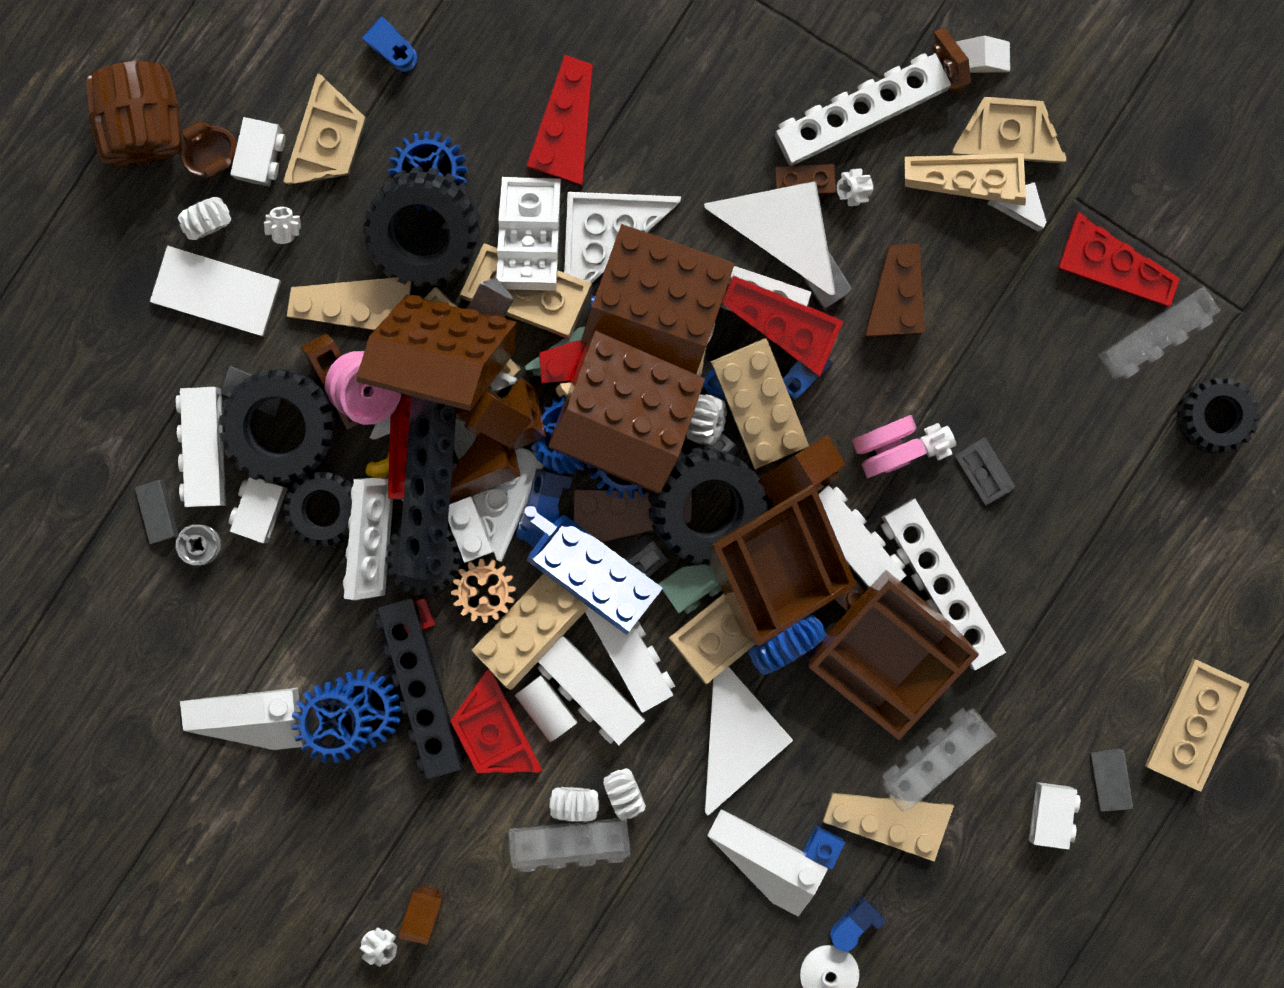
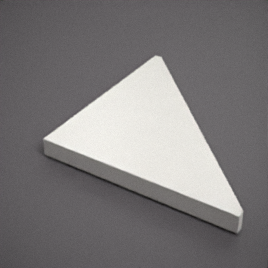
(595, 222)
(785, 225)
(504, 504)
(740, 738)

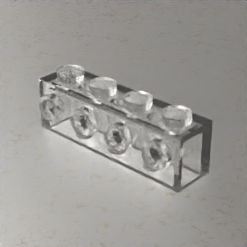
(1159, 332)
(937, 759)
(569, 843)

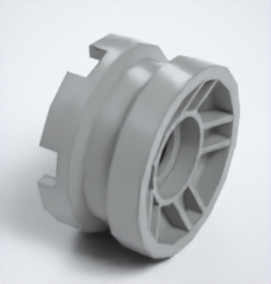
(210, 542)

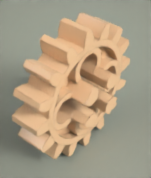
(466, 591)

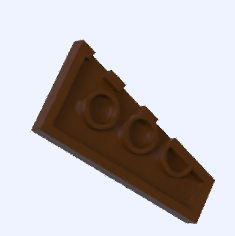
(613, 518)

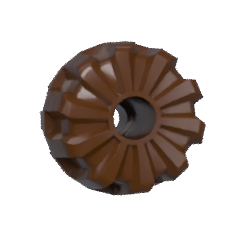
(133, 113)

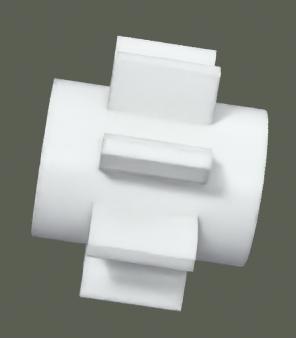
(855, 187)
(282, 225)
(938, 441)
(378, 947)

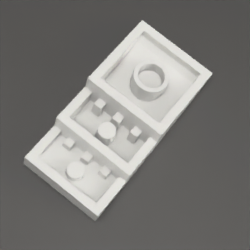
(528, 233)

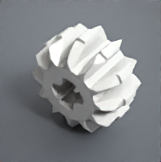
(204, 218)
(707, 420)
(624, 794)
(574, 804)

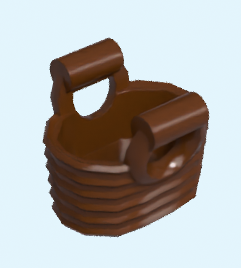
(207, 149)

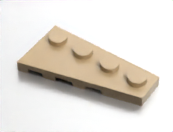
(976, 176)
(348, 303)
(881, 820)

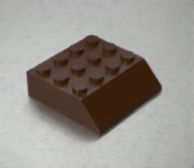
(659, 297)
(437, 352)
(626, 412)
(781, 566)
(892, 655)

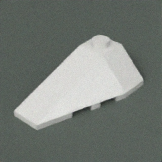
(248, 718)
(769, 863)

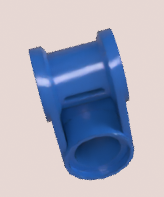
(388, 43)

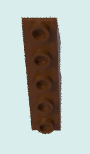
(491, 462)

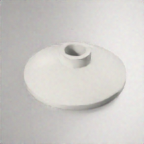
(826, 960)

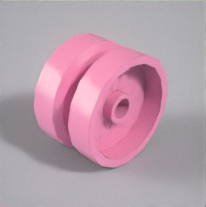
(357, 400)
(889, 447)

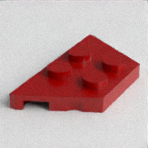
(492, 731)

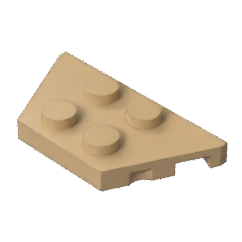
(1011, 128)
(326, 136)

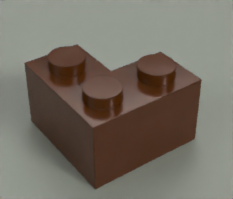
(811, 466)

